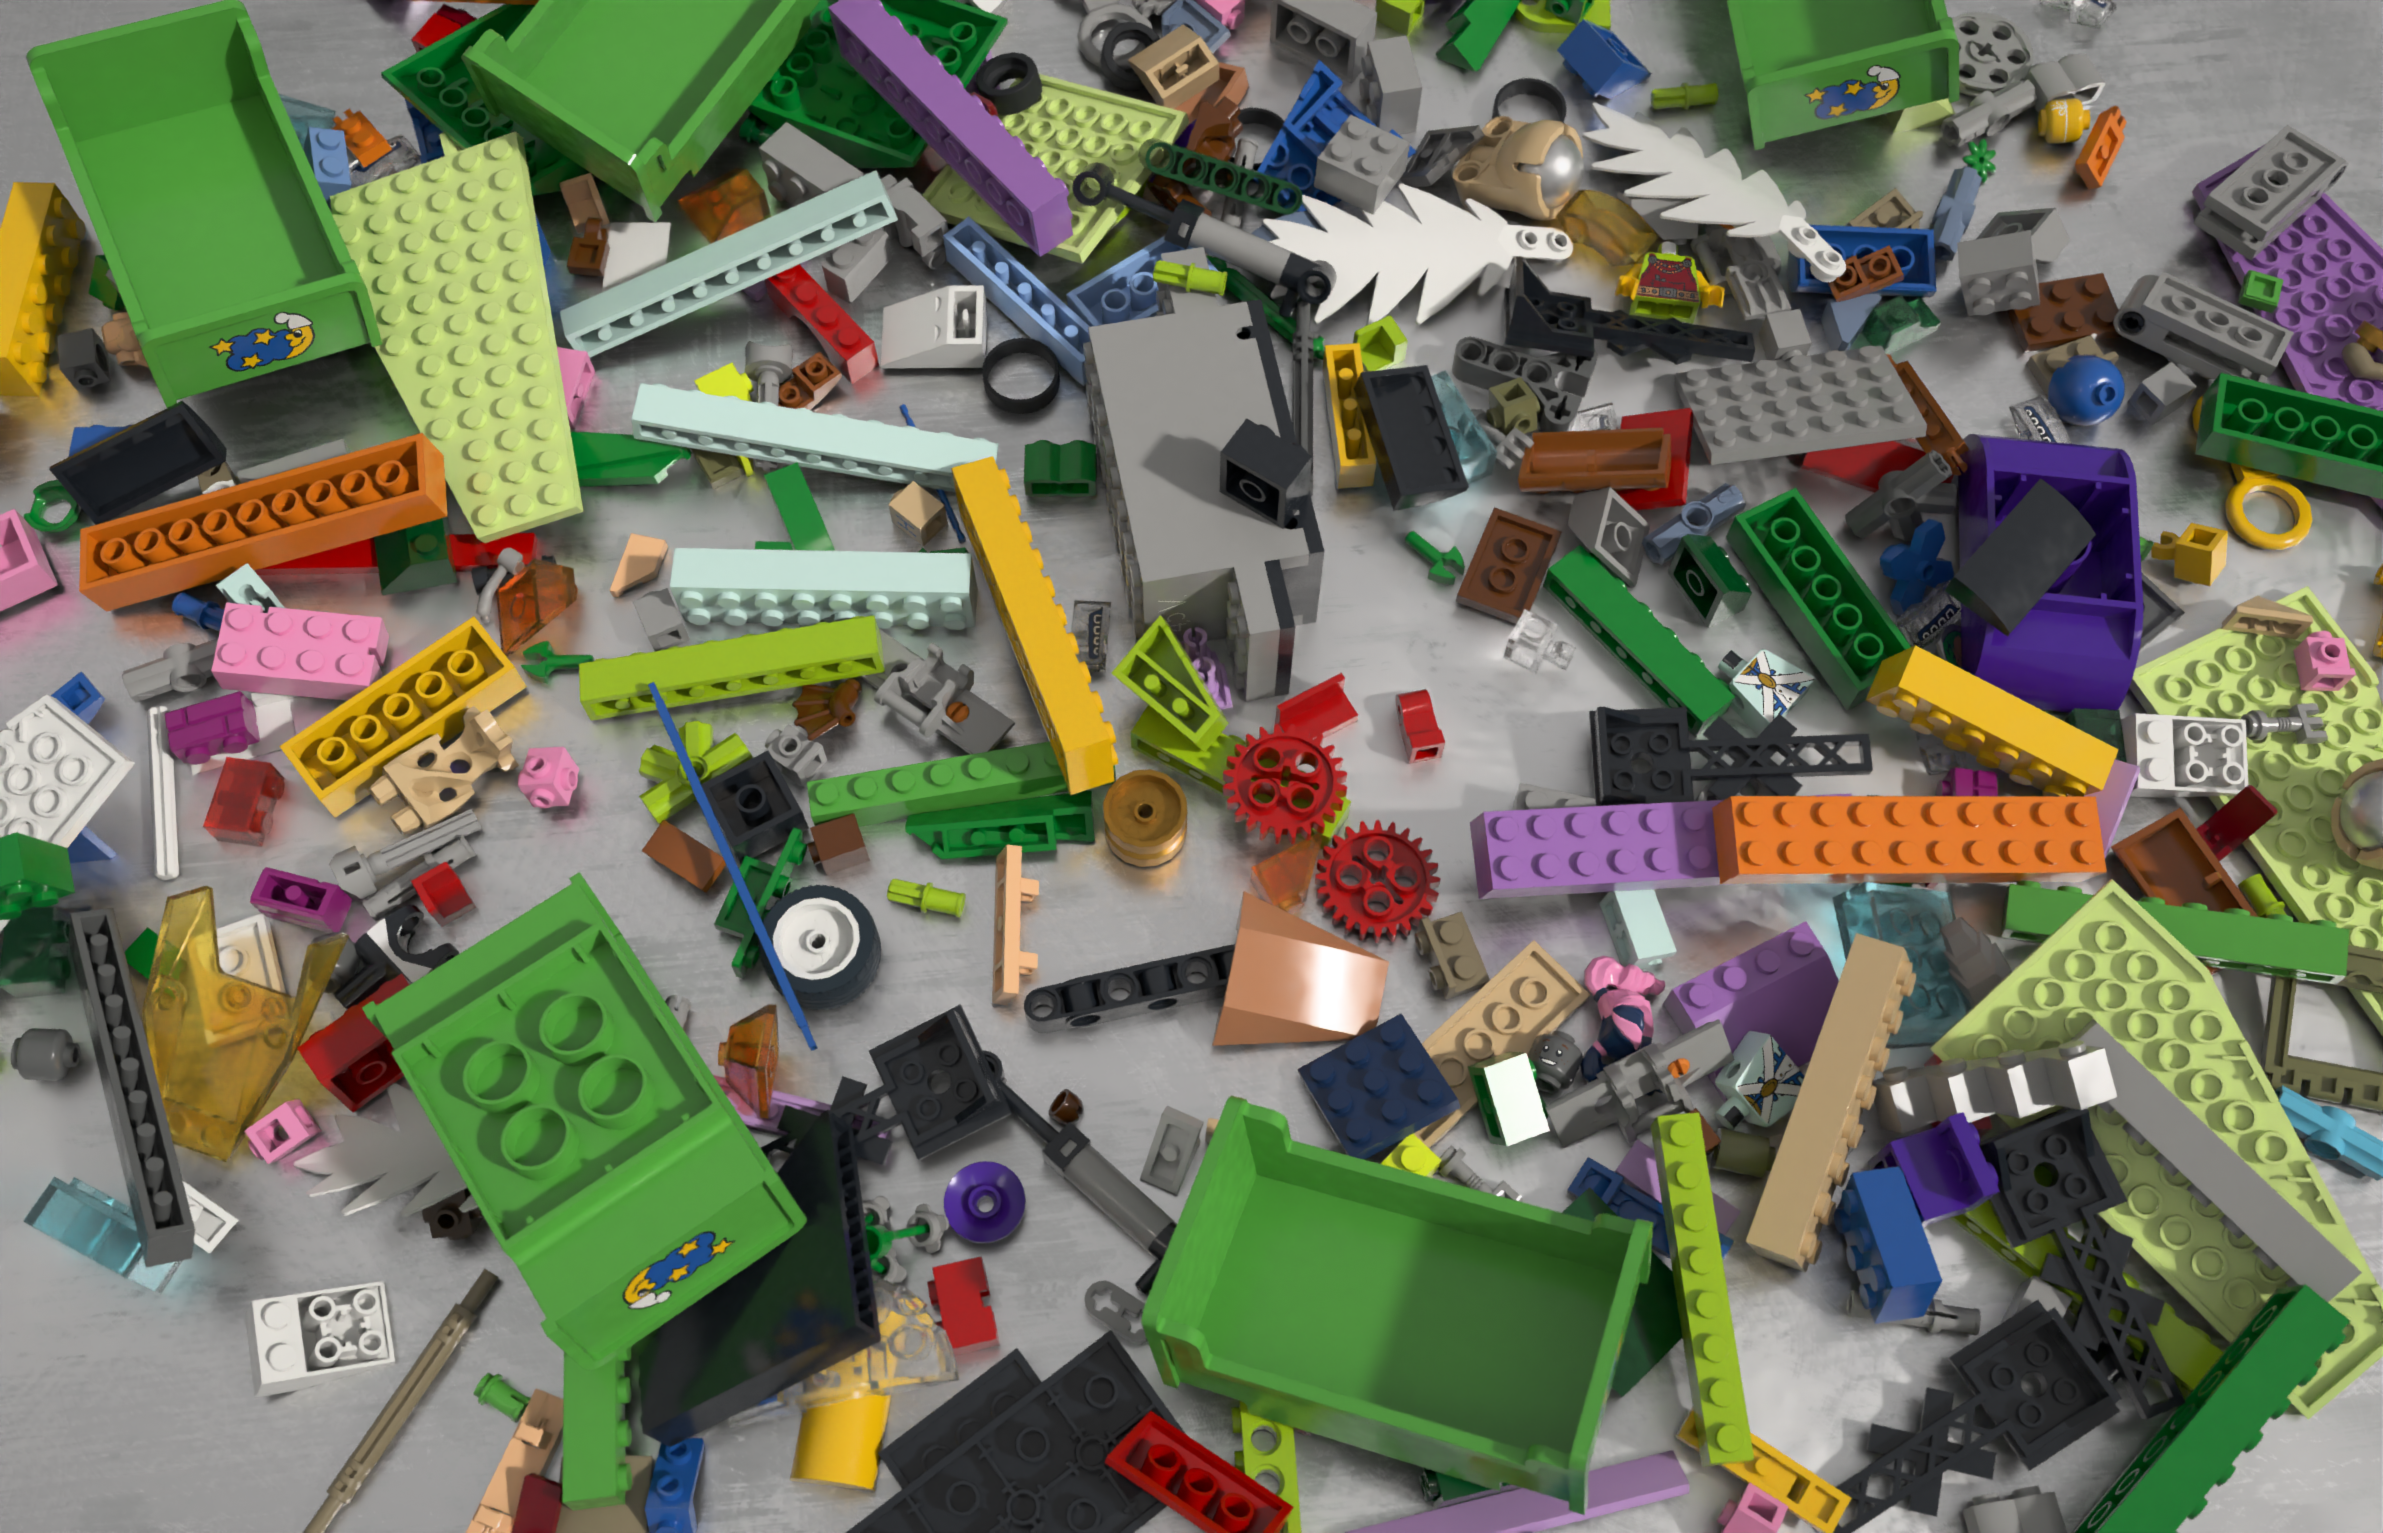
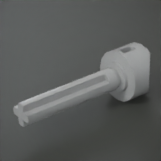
(768, 367)
(357, 873)

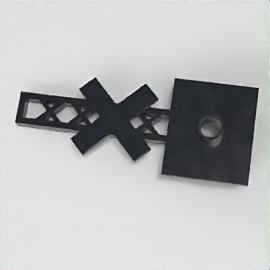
(1570, 325)
(1664, 741)
(907, 1072)
(2078, 1190)
(2070, 1404)

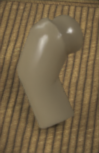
(2361, 363)

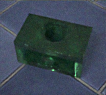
(23, 937)

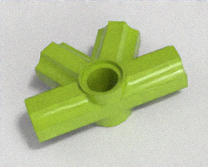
(664, 767)

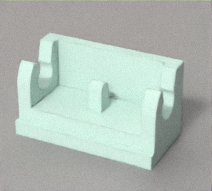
(248, 588)
(1637, 927)

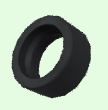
(1121, 32)
(1008, 67)

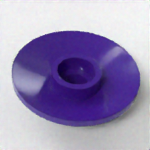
(982, 1182)

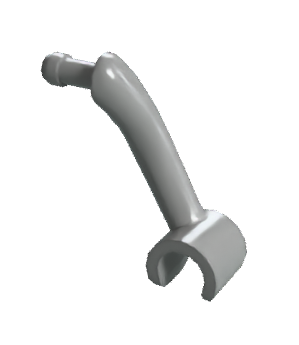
(507, 561)

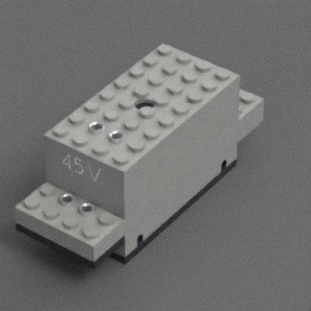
(1161, 412)

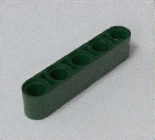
(1236, 179)

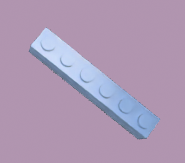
(1018, 294)

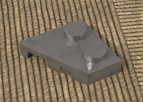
(1438, 153)

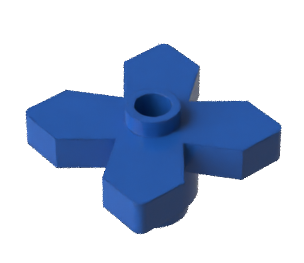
(1916, 565)

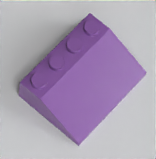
(1770, 990)

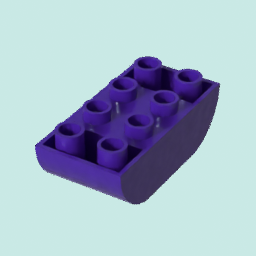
(2088, 626)

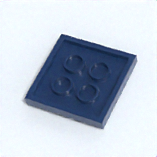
(1378, 1088)

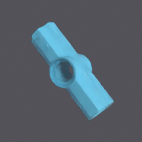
(2332, 1133)

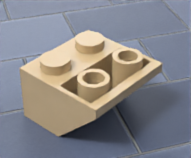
(1176, 67)

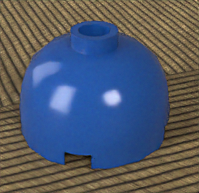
(2086, 390)

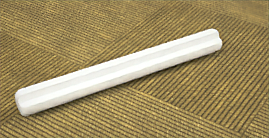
(162, 796)

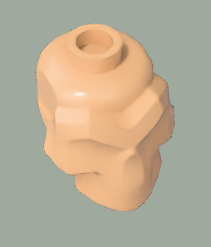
(121, 341)

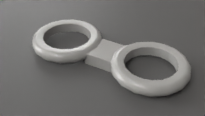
(1098, 12)

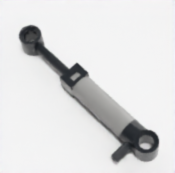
(1196, 229)
(1074, 1158)

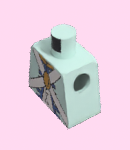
(1764, 687)
(1758, 1083)

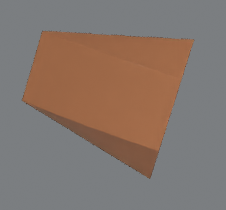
(1296, 982)

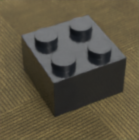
(1265, 473)
(754, 806)

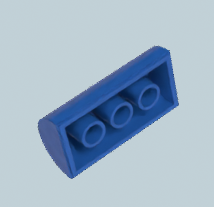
(1910, 246)

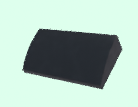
(1410, 436)
(140, 462)
(2022, 558)

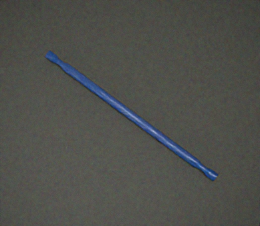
(954, 522)

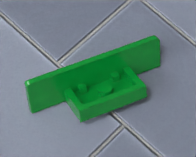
(766, 887)

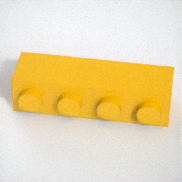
(1350, 439)

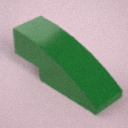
(798, 509)

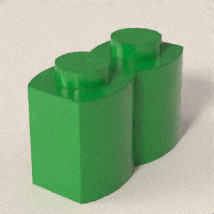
(1060, 469)

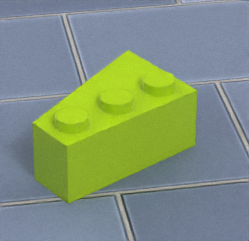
(1170, 684)

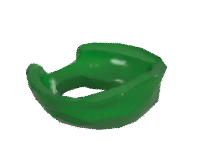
(47, 494)

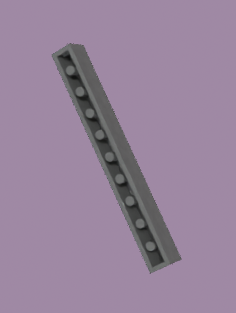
(131, 1089)

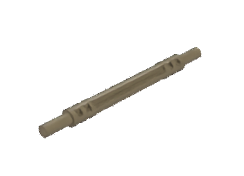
(401, 1404)

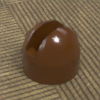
(1066, 1107)

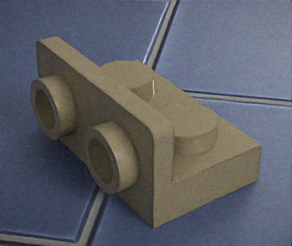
(2045, 363)
(1452, 955)

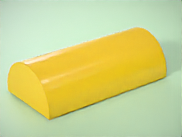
(842, 1443)

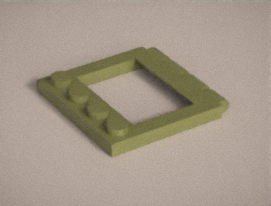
(2321, 1079)

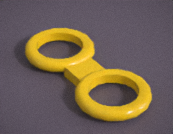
(2254, 480)

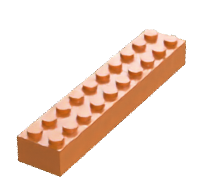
(263, 522)
(1907, 839)

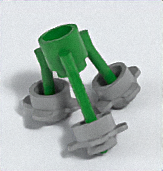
(922, 1230)

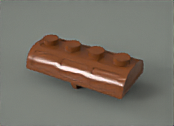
(1596, 461)
(2178, 866)

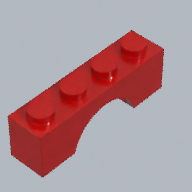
(837, 332)

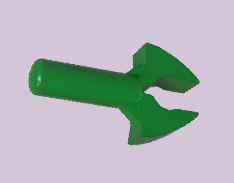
(1437, 559)
(551, 661)

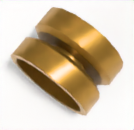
(1145, 817)

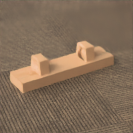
(1007, 957)
(539, 1426)

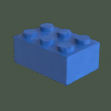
(1887, 1245)

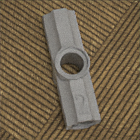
(1988, 113)
(180, 669)

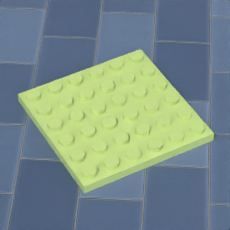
(1069, 131)

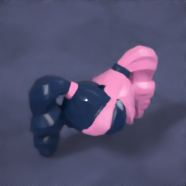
(1623, 1012)

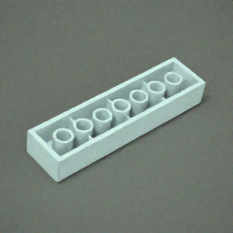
(824, 587)

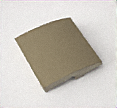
(613, 1519)

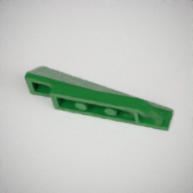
(1476, 30)
(622, 460)
(990, 827)

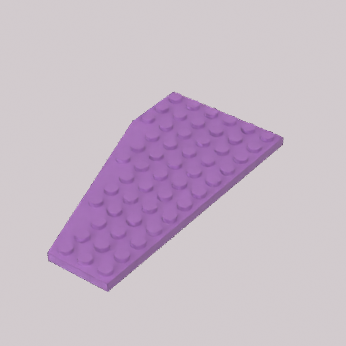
(2326, 293)

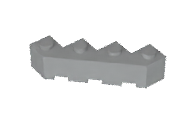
(2007, 1084)

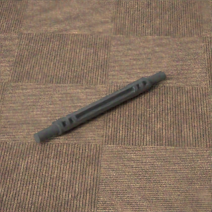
(1303, 382)

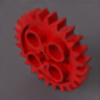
(1280, 814)
(1352, 902)

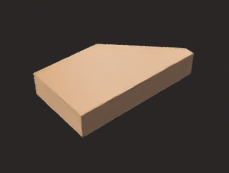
(639, 563)

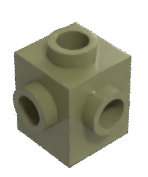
(1513, 406)

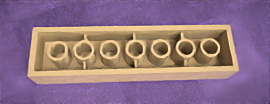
(1832, 1103)

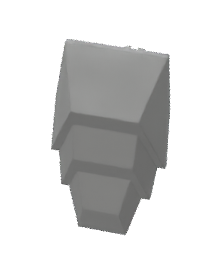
(1973, 960)

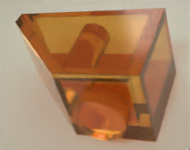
(1287, 876)

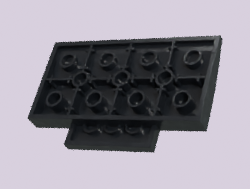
(1025, 1452)

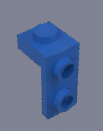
(672, 1488)

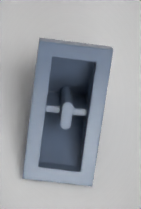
(1846, 320)

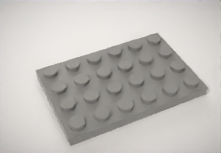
(1799, 405)

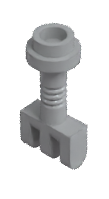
(1505, 444)
(2259, 724)
(1452, 1162)

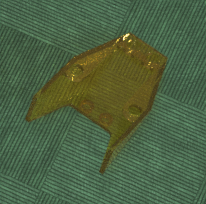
(216, 1036)

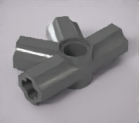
(1904, 497)

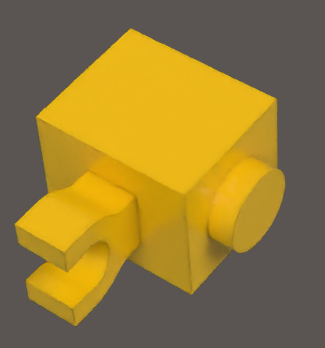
(2197, 553)

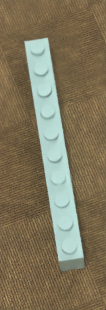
(728, 265)
(802, 437)

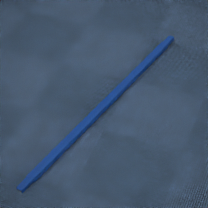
(733, 868)

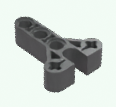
(1553, 372)

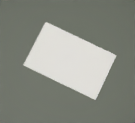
(634, 251)
(274, 728)

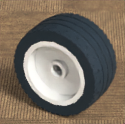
(823, 945)

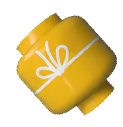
(2063, 121)

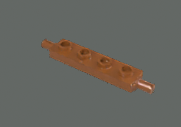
(1940, 432)

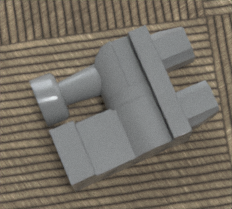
(917, 222)

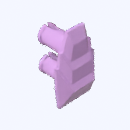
(1208, 666)

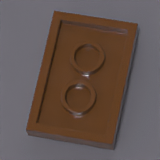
(2067, 313)
(1508, 566)

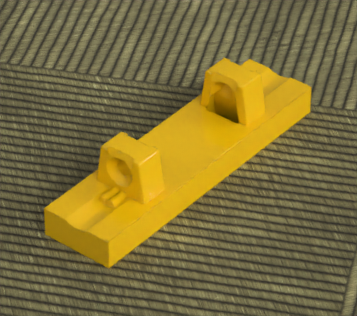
(1783, 1479)

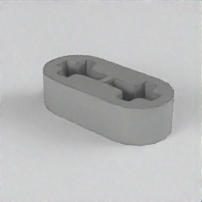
(1111, 1319)

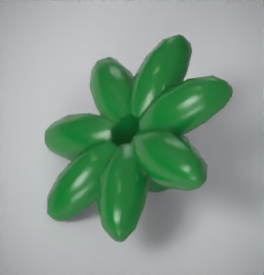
(1980, 159)

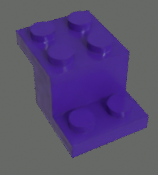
(1942, 1169)

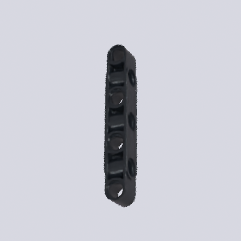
(1151, 988)

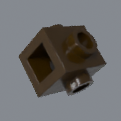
(447, 1219)

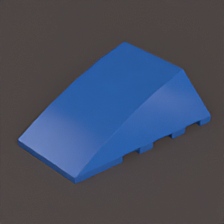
(1307, 132)

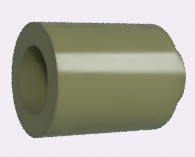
(1743, 1153)

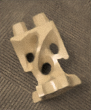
(481, 745)

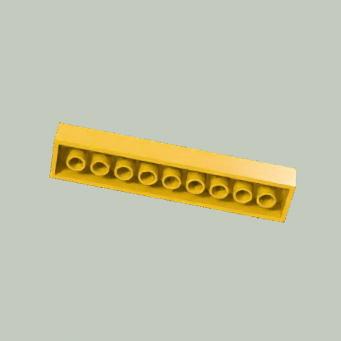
(1035, 626)

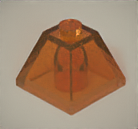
(726, 205)
(533, 601)
(752, 1058)

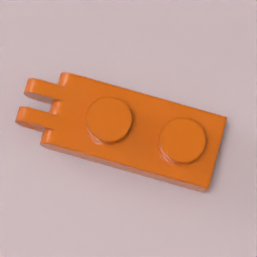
(362, 137)
(2101, 147)

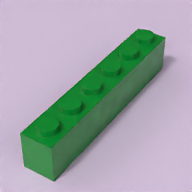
(1637, 639)

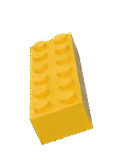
(36, 265)
(405, 707)
(1990, 724)

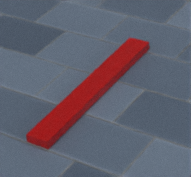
(362, 558)

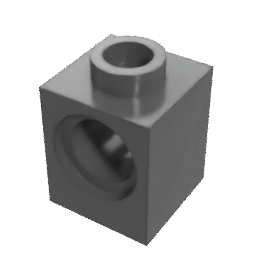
(83, 358)

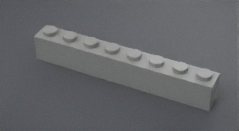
(2219, 1174)

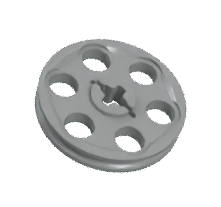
(1994, 50)

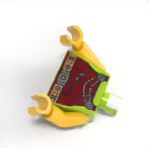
(1668, 286)

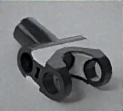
(387, 956)

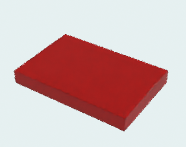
(1680, 426)

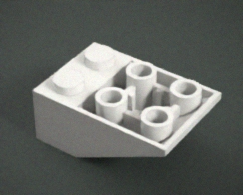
(936, 330)
(2186, 755)
(317, 1337)

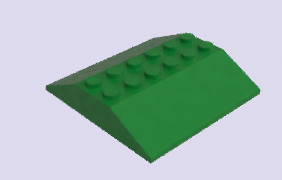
(446, 95)
(841, 110)

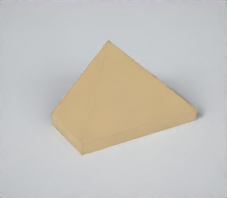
(2267, 618)

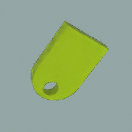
(1540, 20)

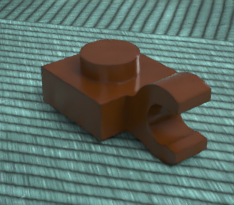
(589, 253)

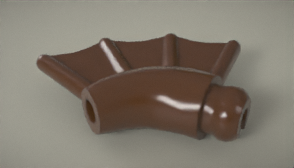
(826, 707)

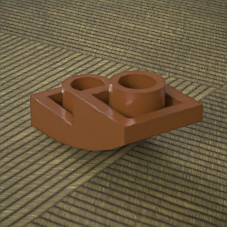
(1867, 275)
(810, 383)
(684, 856)

